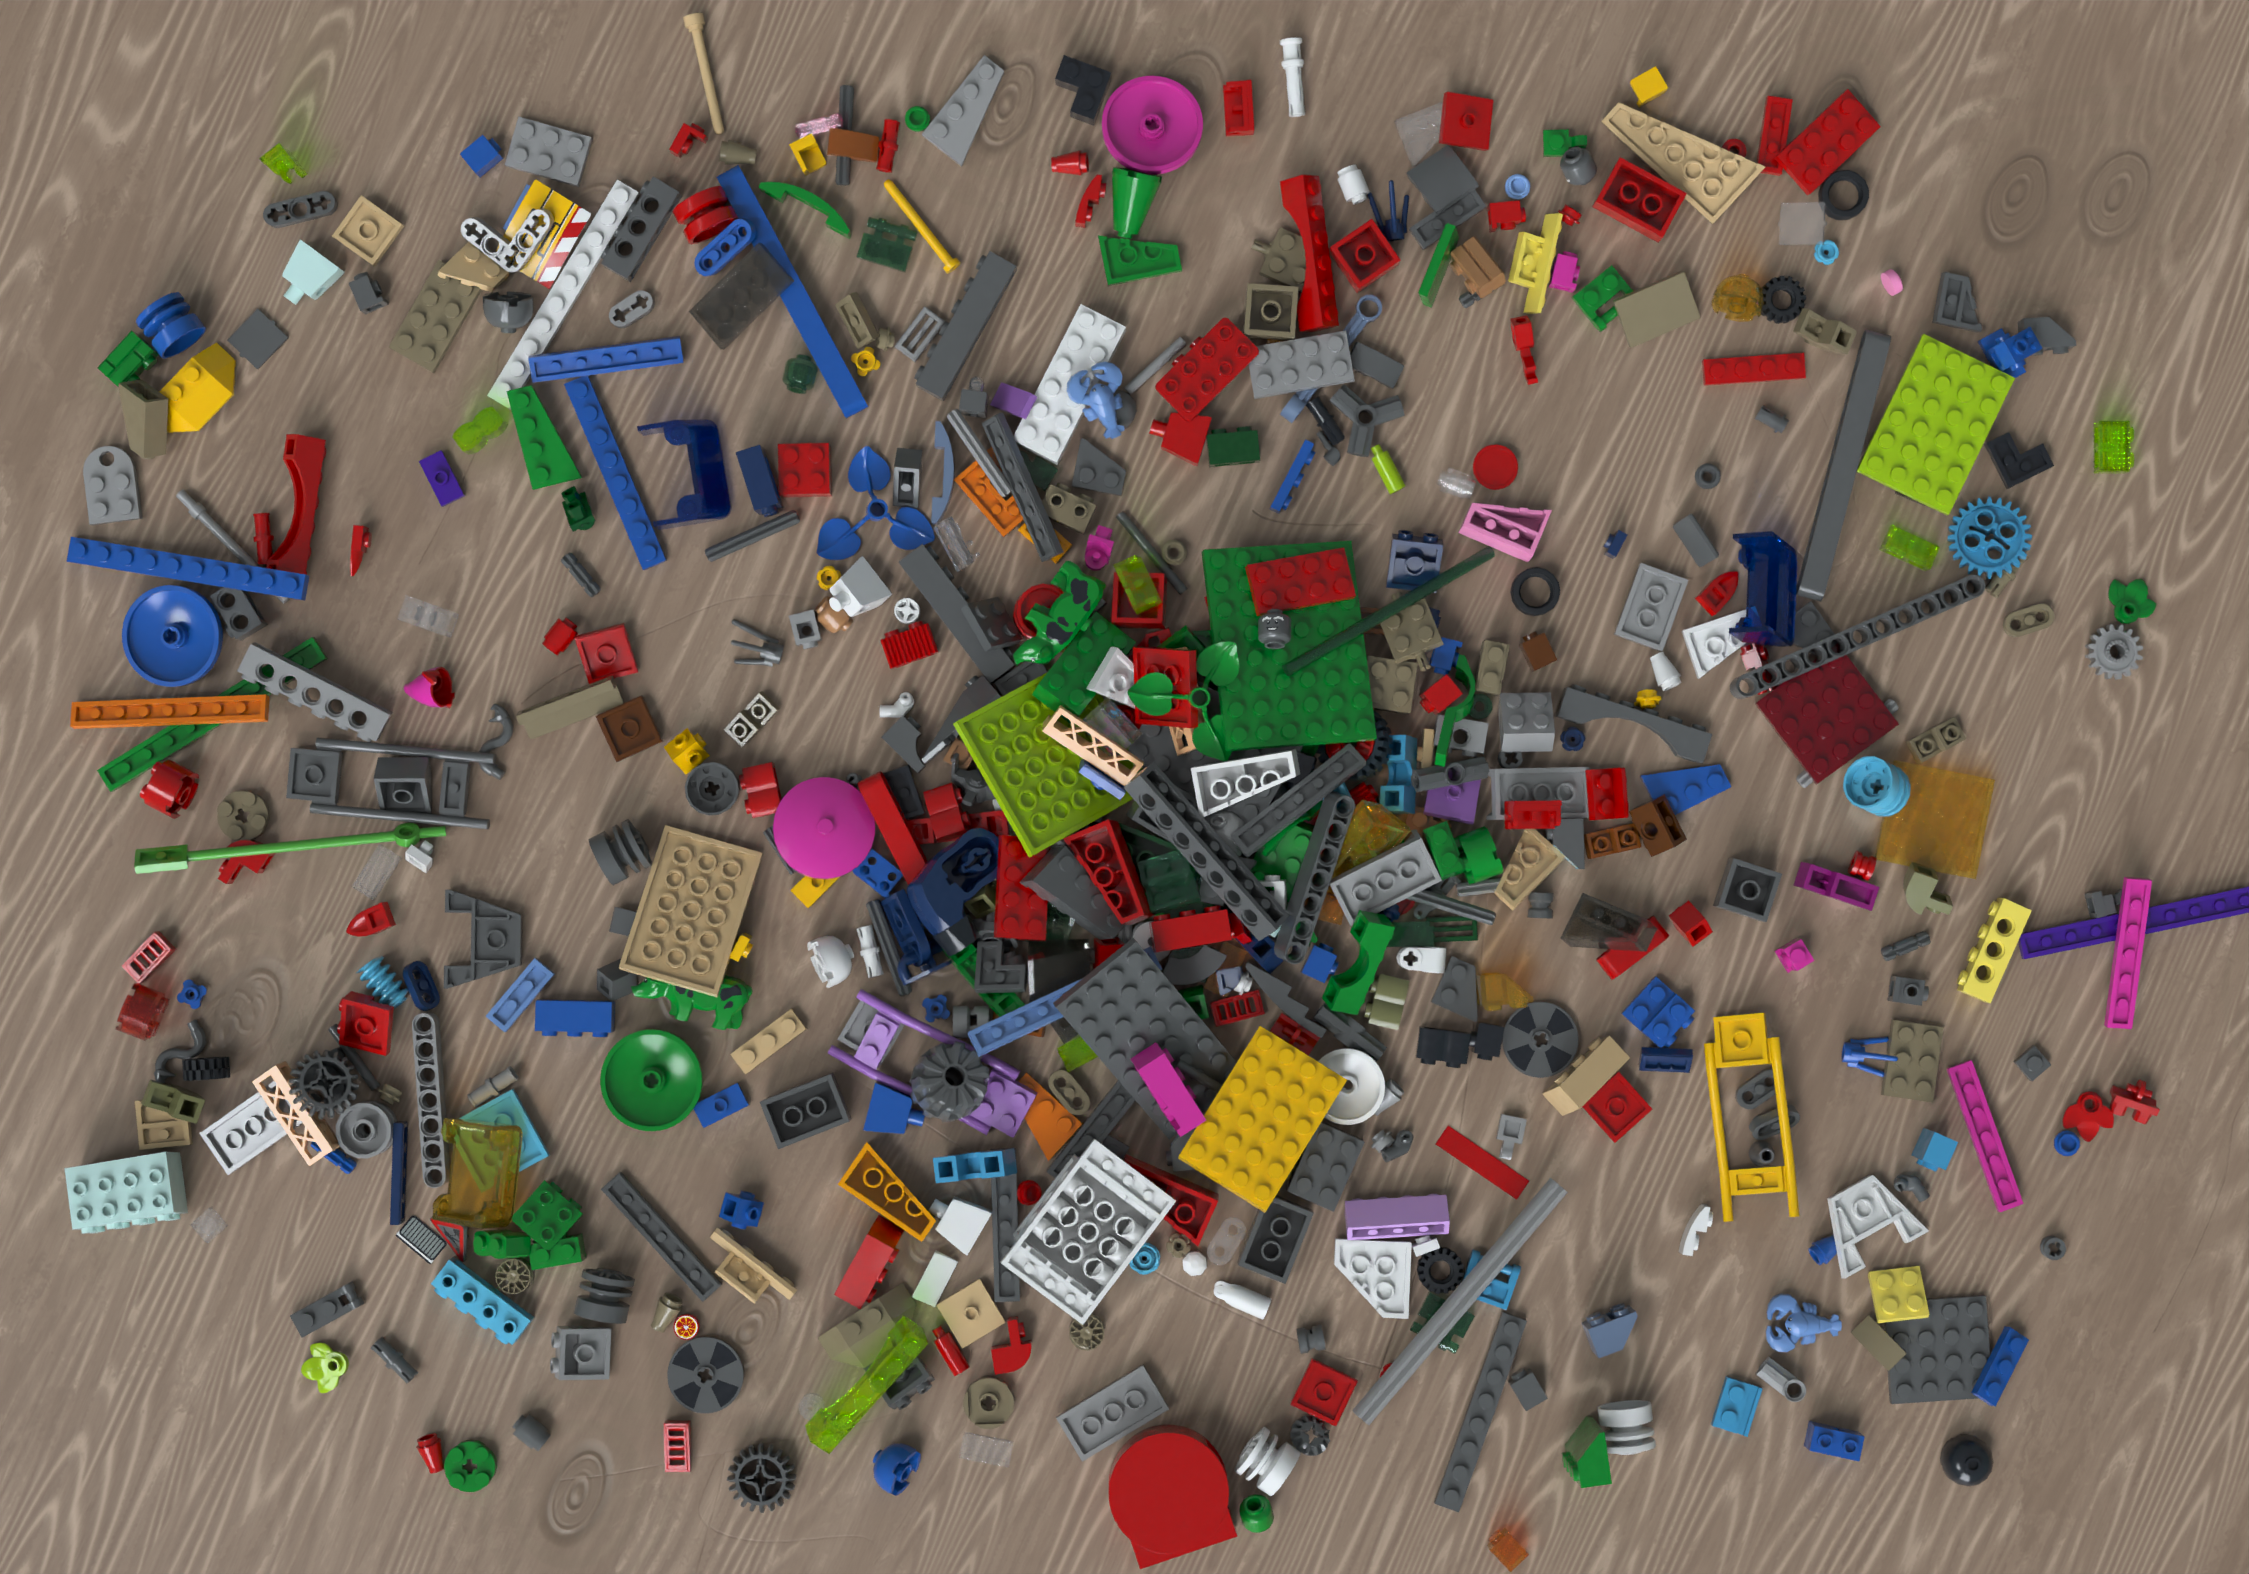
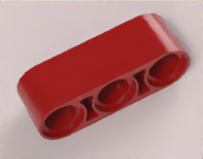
(1618, 961)

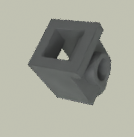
(367, 293)
(1898, 990)

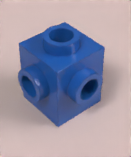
(741, 1209)

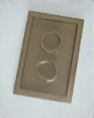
(1656, 309)

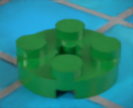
(459, 1456)

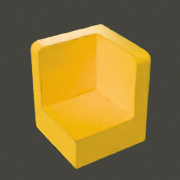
(1648, 86)
(808, 154)

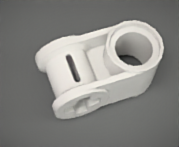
(1427, 959)

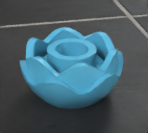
(1150, 1264)

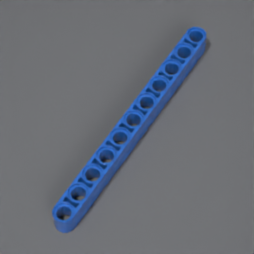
(796, 297)

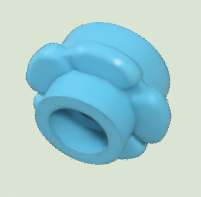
(1833, 252)

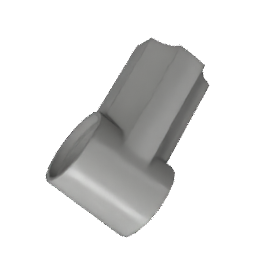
(1780, 1378)

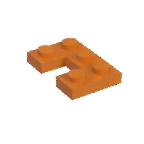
(977, 486)

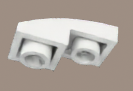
(1698, 1222)

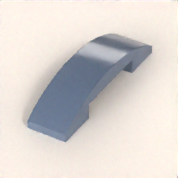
(940, 504)

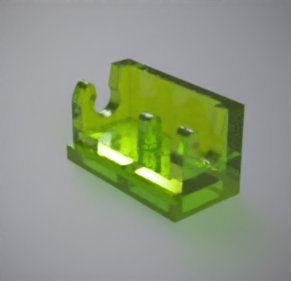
(281, 161)
(1909, 548)
(1137, 583)
(1076, 1053)

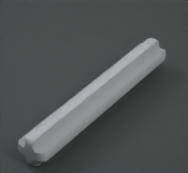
(979, 452)

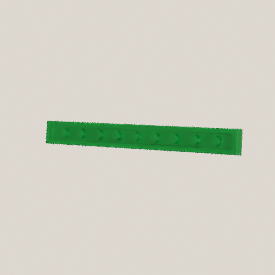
(177, 737)

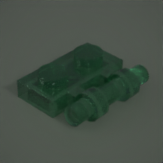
(883, 251)
(1429, 1308)

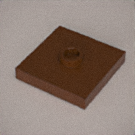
(629, 728)

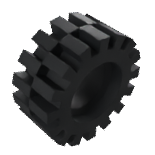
(1795, 292)
(206, 1068)
(1446, 1284)

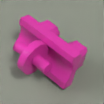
(1099, 549)

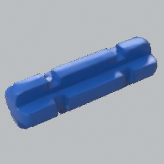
(338, 1158)

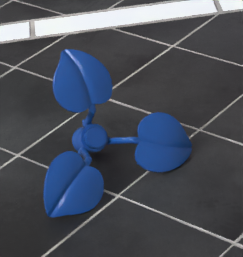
(871, 473)

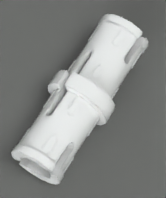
(870, 951)

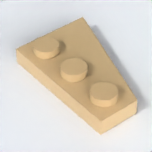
(1527, 868)

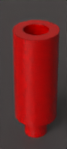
(950, 1351)

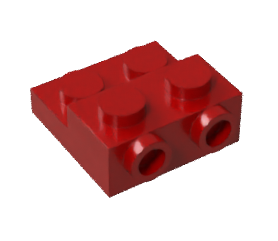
(365, 1023)

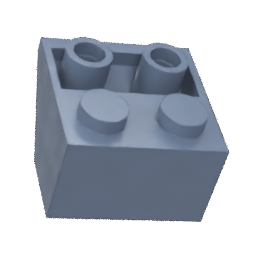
(1609, 1331)

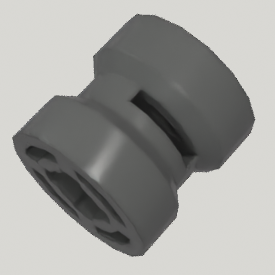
(1540, 905)
(1311, 1339)

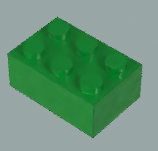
(1286, 858)

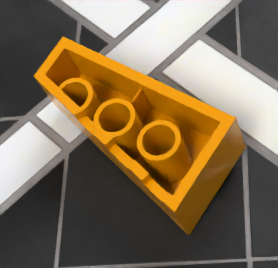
(883, 1191)

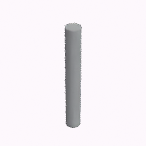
(1154, 366)

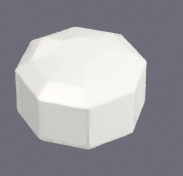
(1194, 1263)

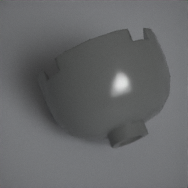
(508, 310)

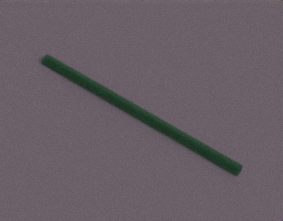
(1388, 611)

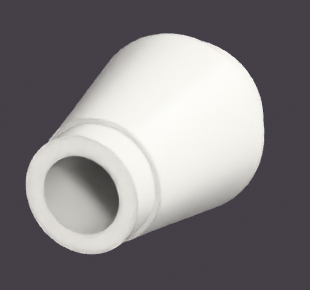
(1665, 673)

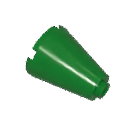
(1132, 199)

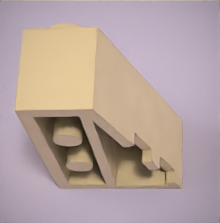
(1586, 1075)

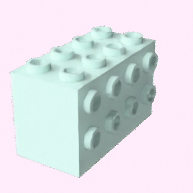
(126, 1192)

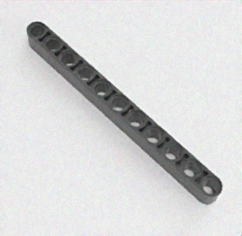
(1843, 465)
(1869, 635)

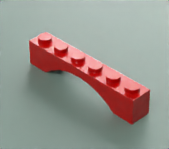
(1317, 302)
(304, 461)

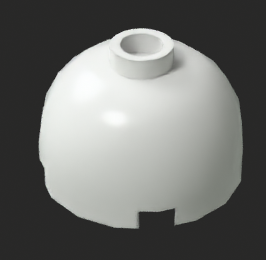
(831, 959)

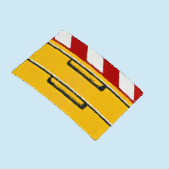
(555, 247)

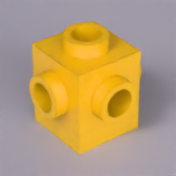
(687, 750)

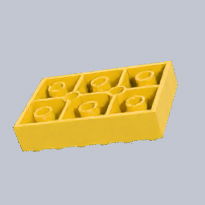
(1262, 1119)

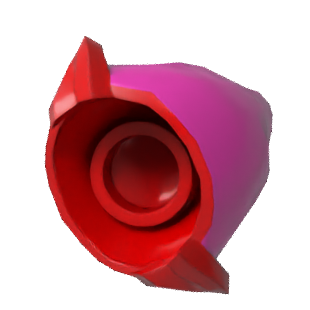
(432, 688)

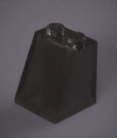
(1057, 964)

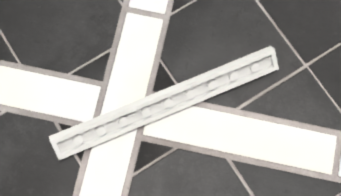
(565, 291)

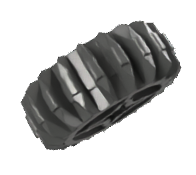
(321, 1072)
(773, 1476)

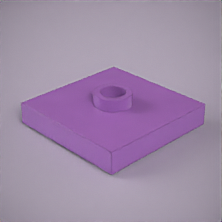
(1453, 801)

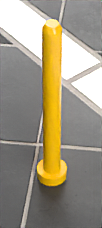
(950, 263)

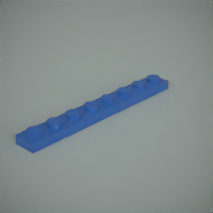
(615, 472)

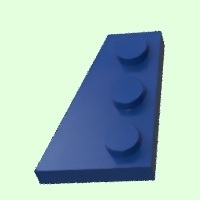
(1687, 786)

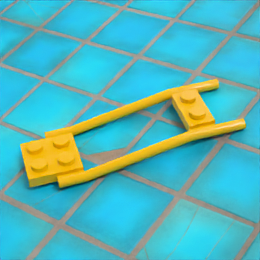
(1744, 1042)

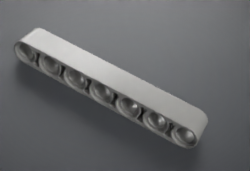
(435, 1087)

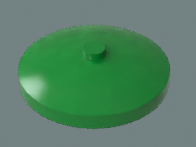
(651, 1080)

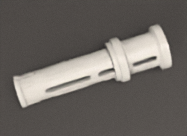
(1292, 65)

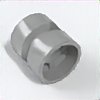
(962, 1019)

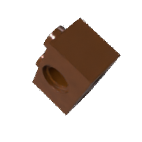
(1667, 831)

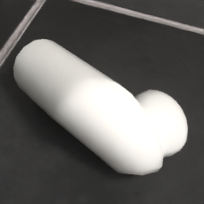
(900, 708)

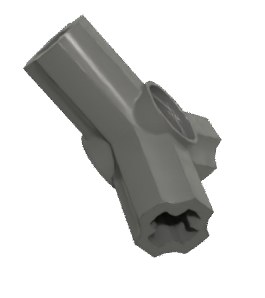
(1380, 411)

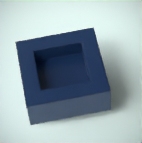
(1614, 543)

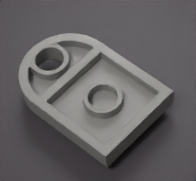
(111, 489)

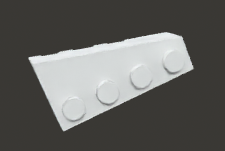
(1234, 780)

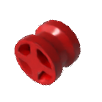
(1862, 865)

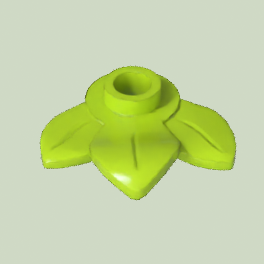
(321, 1366)

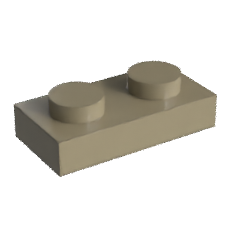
(857, 320)

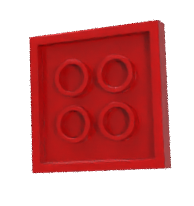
(1181, 669)

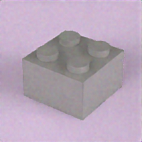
(1526, 722)

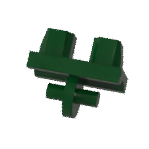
(577, 509)

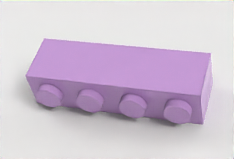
(1396, 1217)

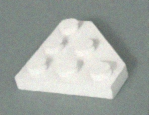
(1378, 1272)

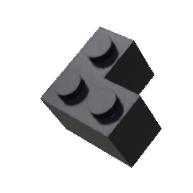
(1089, 84)

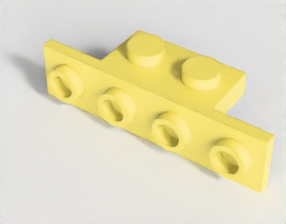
(1534, 260)

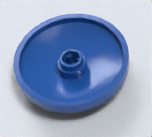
(172, 636)

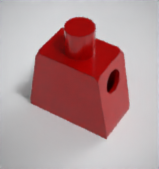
(1182, 437)

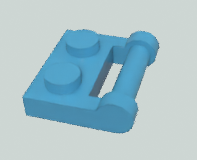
(1498, 1292)

